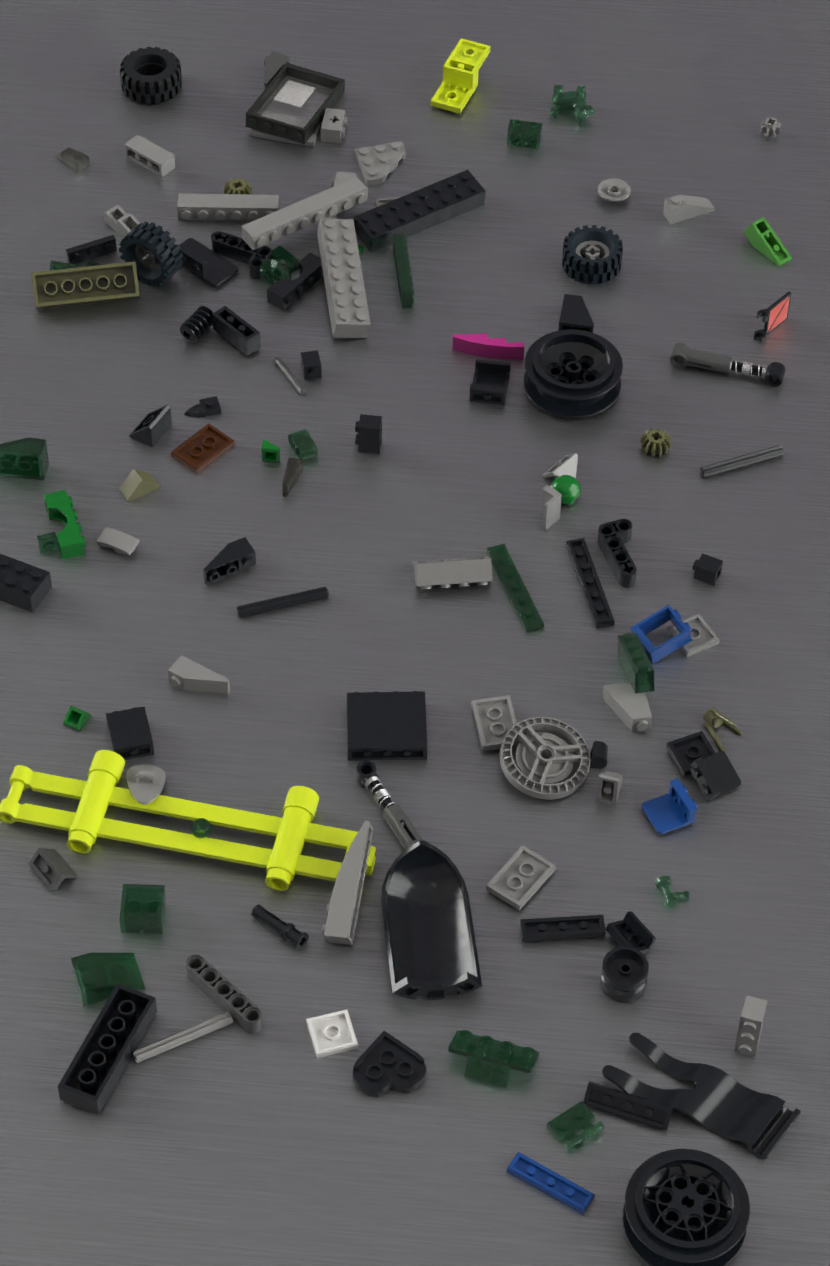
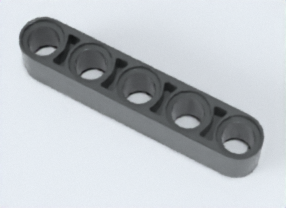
(222, 985)

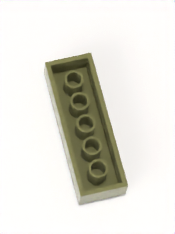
(85, 285)

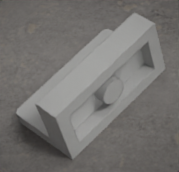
(550, 506)

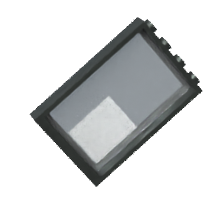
(295, 103)

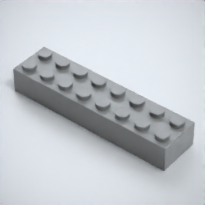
(343, 278)

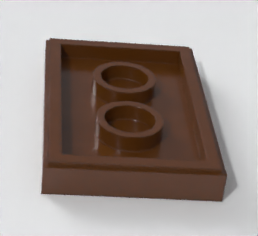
(202, 448)

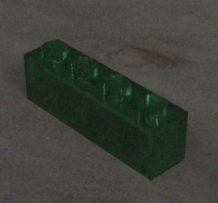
(636, 663)

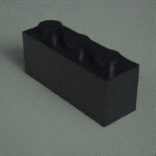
(236, 330)

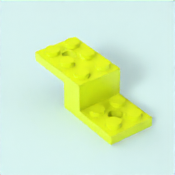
(460, 76)

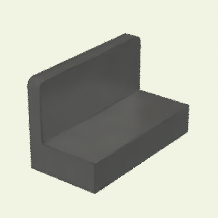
(51, 867)

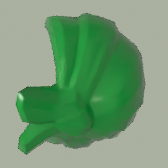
(568, 487)

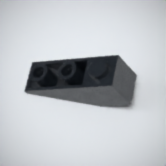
(231, 559)

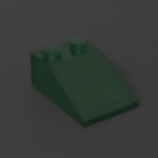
(24, 458)
(100, 972)

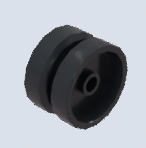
(624, 973)

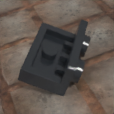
(631, 933)

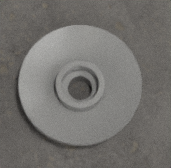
(614, 190)

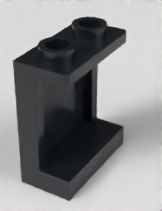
(490, 382)
(130, 733)

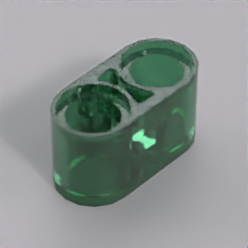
(303, 445)

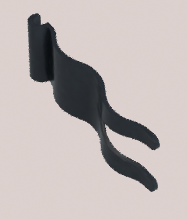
(715, 1102)

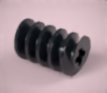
(197, 324)

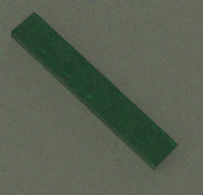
(515, 588)

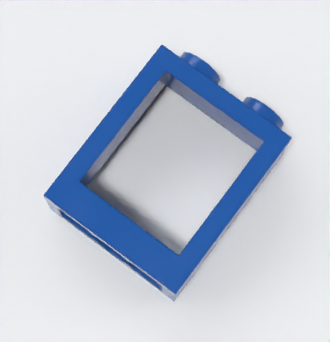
(656, 620)

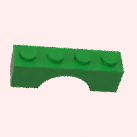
(69, 539)

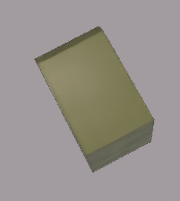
(138, 484)

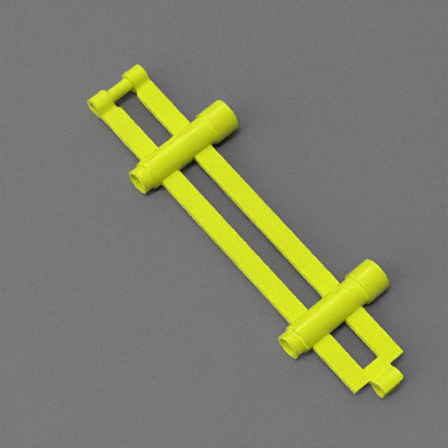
(101, 791)

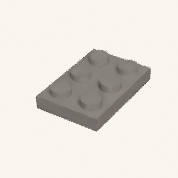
(493, 720)
(520, 877)

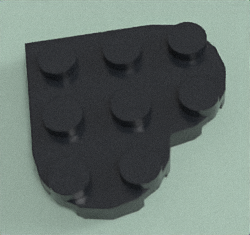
(388, 1065)

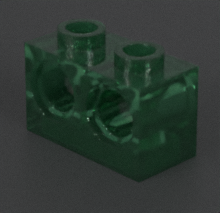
(524, 134)

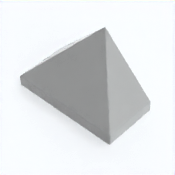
(565, 466)

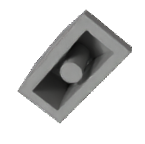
(609, 787)

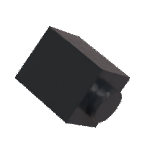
(311, 365)
(707, 569)

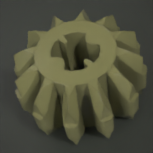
(237, 186)
(655, 442)

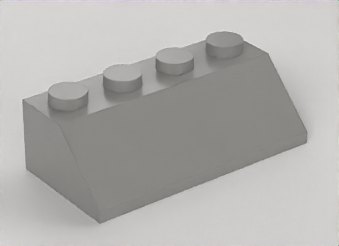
(452, 571)

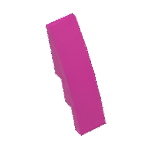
(488, 347)

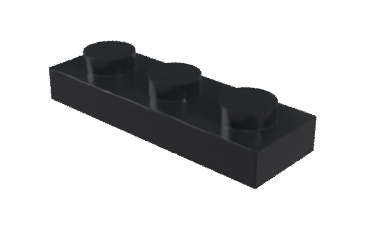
(91, 250)

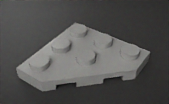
(379, 160)

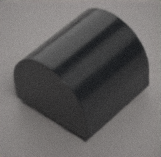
(598, 755)

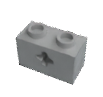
(333, 125)

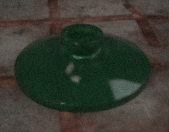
(274, 270)

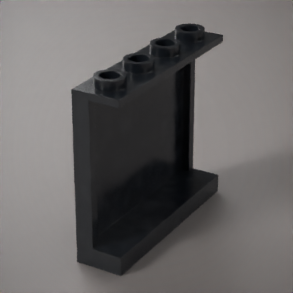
(386, 726)

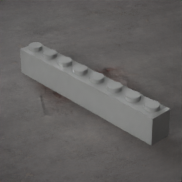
(304, 213)

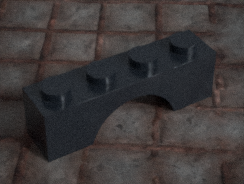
(286, 292)

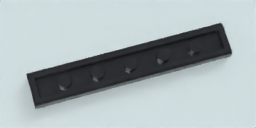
(590, 583)

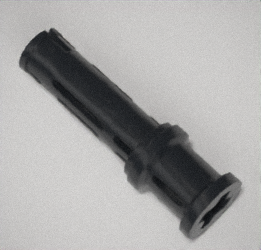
(286, 930)

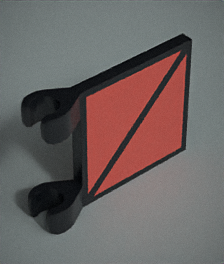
(773, 316)

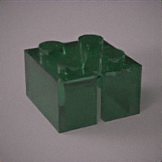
(142, 908)

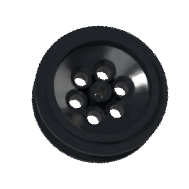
(573, 373)
(676, 1244)

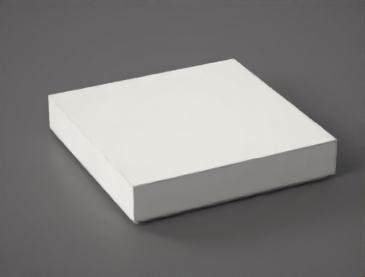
(332, 1033)

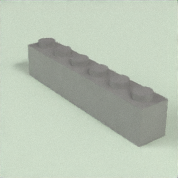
(225, 206)

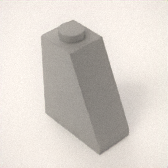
(628, 706)

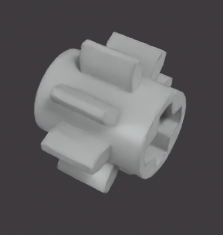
(770, 127)

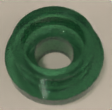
(201, 823)

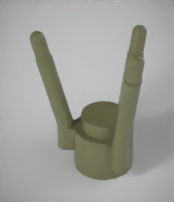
(715, 719)

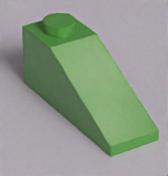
(766, 241)

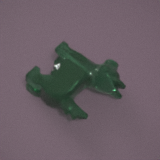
(571, 102)

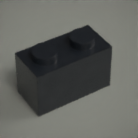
(369, 434)

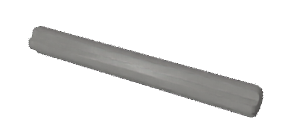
(182, 1037)

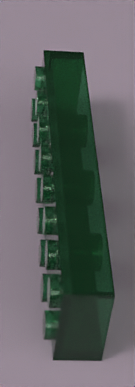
(403, 270)

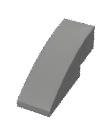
(120, 221)

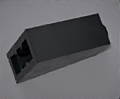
(575, 314)

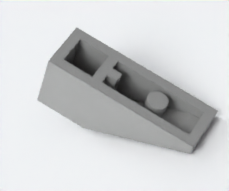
(685, 207)
(195, 677)

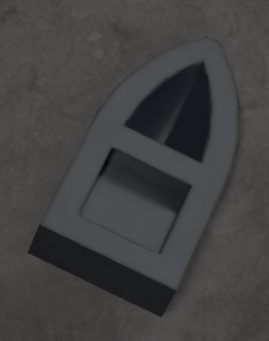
(206, 407)

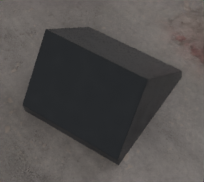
(153, 426)

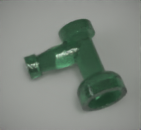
(663, 883)

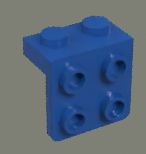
(671, 810)

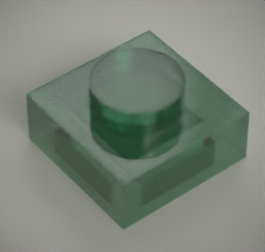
(47, 542)

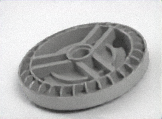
(542, 776)

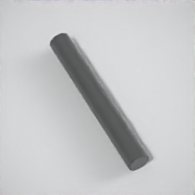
(289, 375)

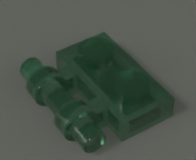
(571, 1122)

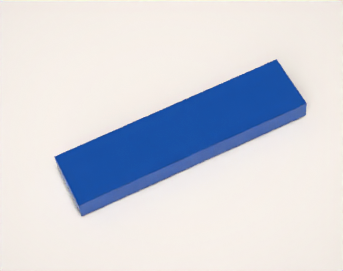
(550, 1183)

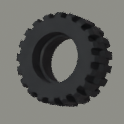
(150, 75)

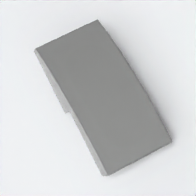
(119, 541)

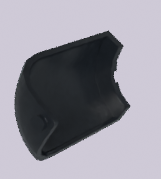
(428, 926)

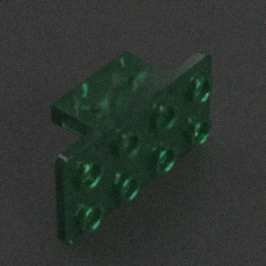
(492, 1059)

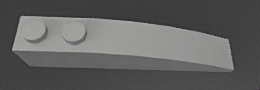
(347, 891)

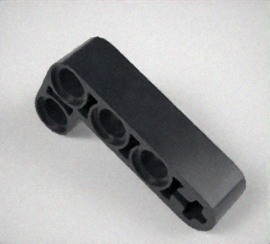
(237, 249)
(611, 542)

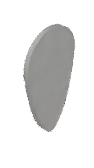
(145, 782)

